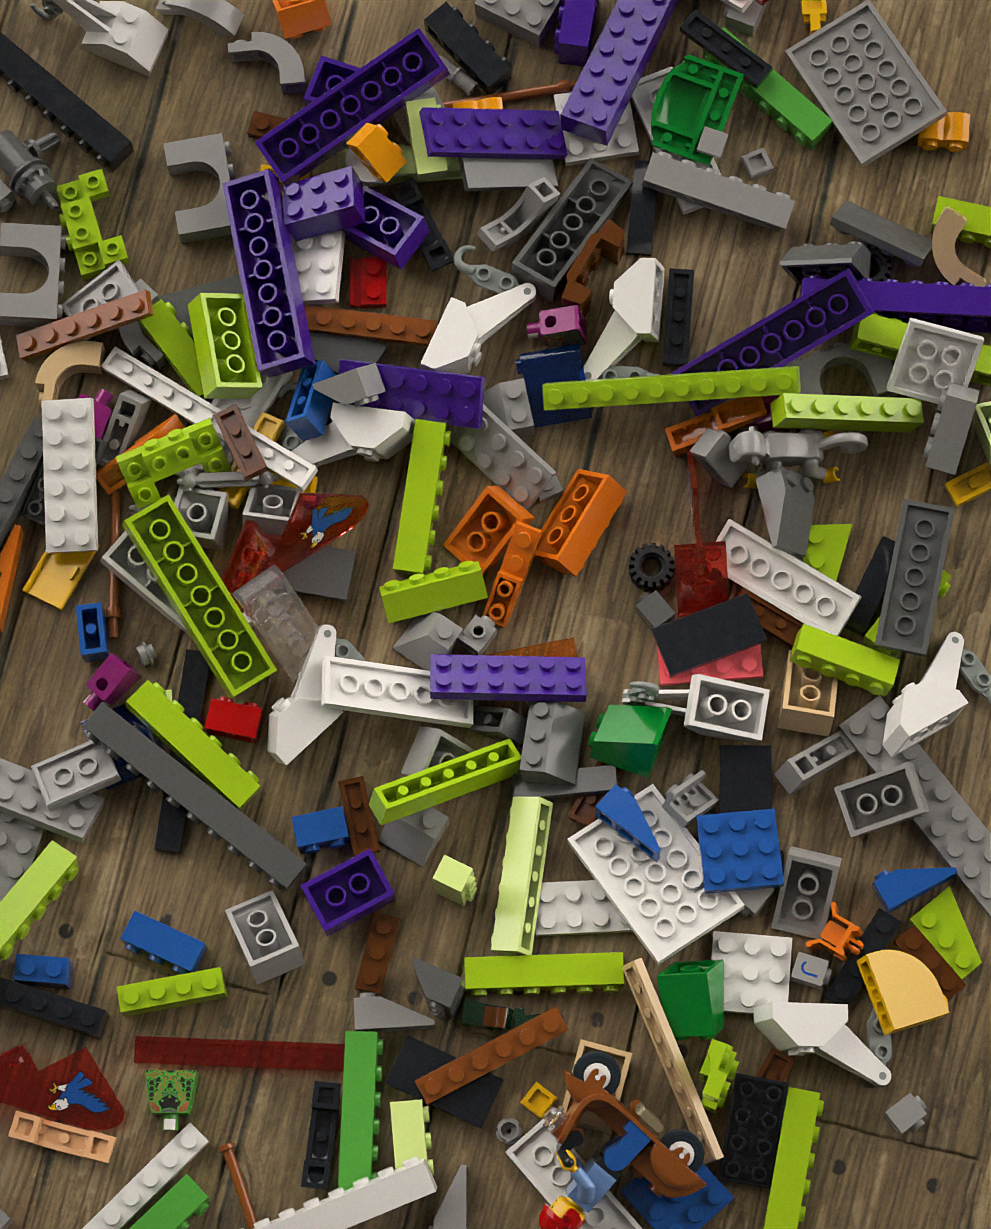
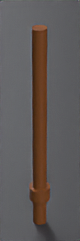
(562, 86)
(113, 611)

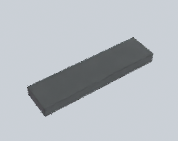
(588, 782)

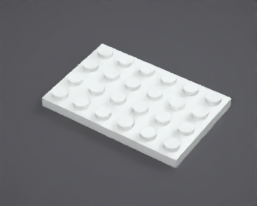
(656, 899)

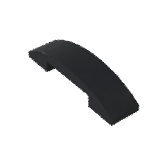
(641, 213)
(433, 246)
(872, 587)
(321, 1135)

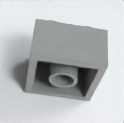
(270, 507)

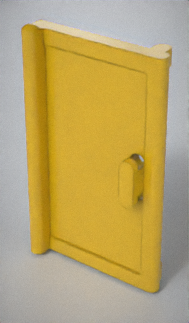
(52, 576)

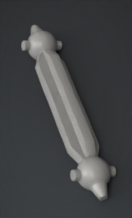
(225, 479)

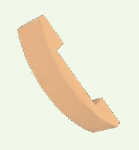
(62, 1137)

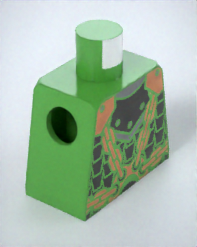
(171, 1094)

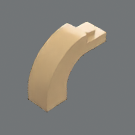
(943, 247)
(65, 362)

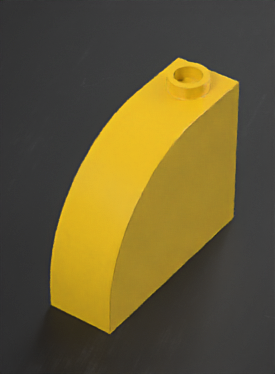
(901, 990)

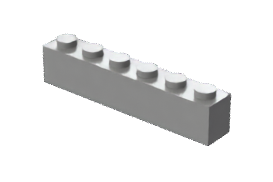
(718, 192)

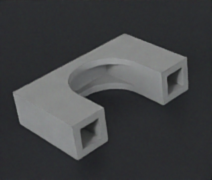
(207, 155)
(44, 245)
(874, 368)

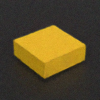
(538, 1100)

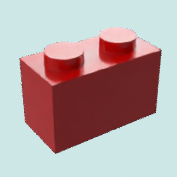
(234, 720)

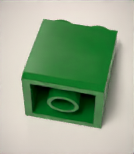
(630, 737)
(693, 998)

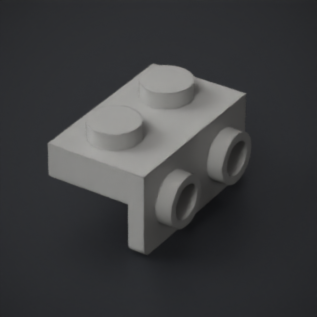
(689, 799)

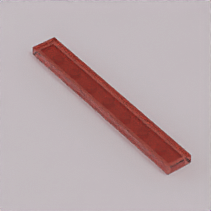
(239, 1053)

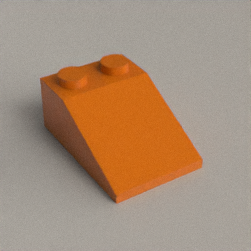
(487, 528)

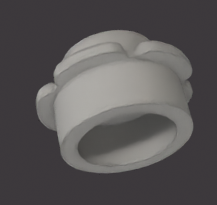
(146, 654)
(511, 1124)

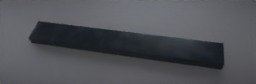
(192, 699)

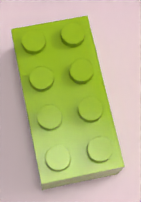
(224, 346)

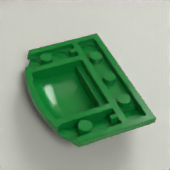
(688, 100)

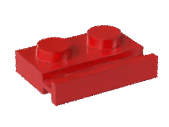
(368, 282)

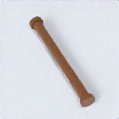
(227, 1150)

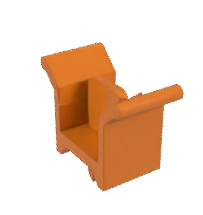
(838, 936)

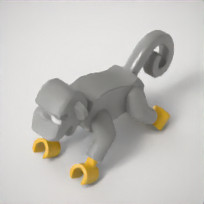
(792, 449)

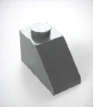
(499, 723)

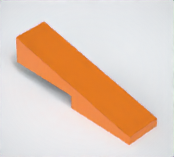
(723, 417)
(8, 566)

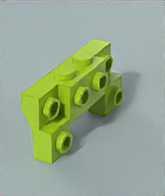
(84, 237)
(169, 456)
(716, 1069)

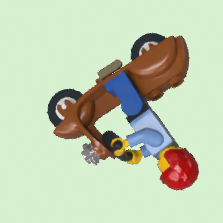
(665, 1162)

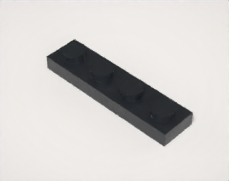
(726, 48)
(678, 317)
(874, 938)

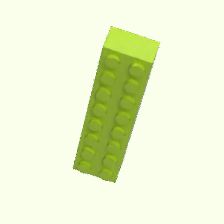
(199, 596)

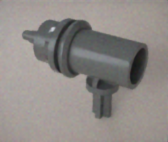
(27, 169)

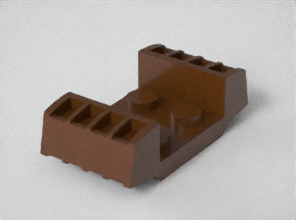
(605, 243)

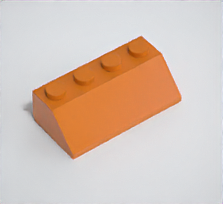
(578, 521)

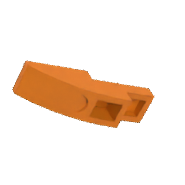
(110, 474)
(512, 573)

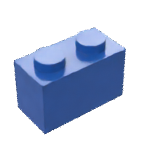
(92, 632)
(321, 830)
(43, 971)

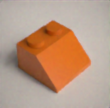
(301, 16)

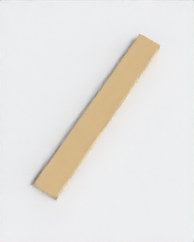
(671, 1058)

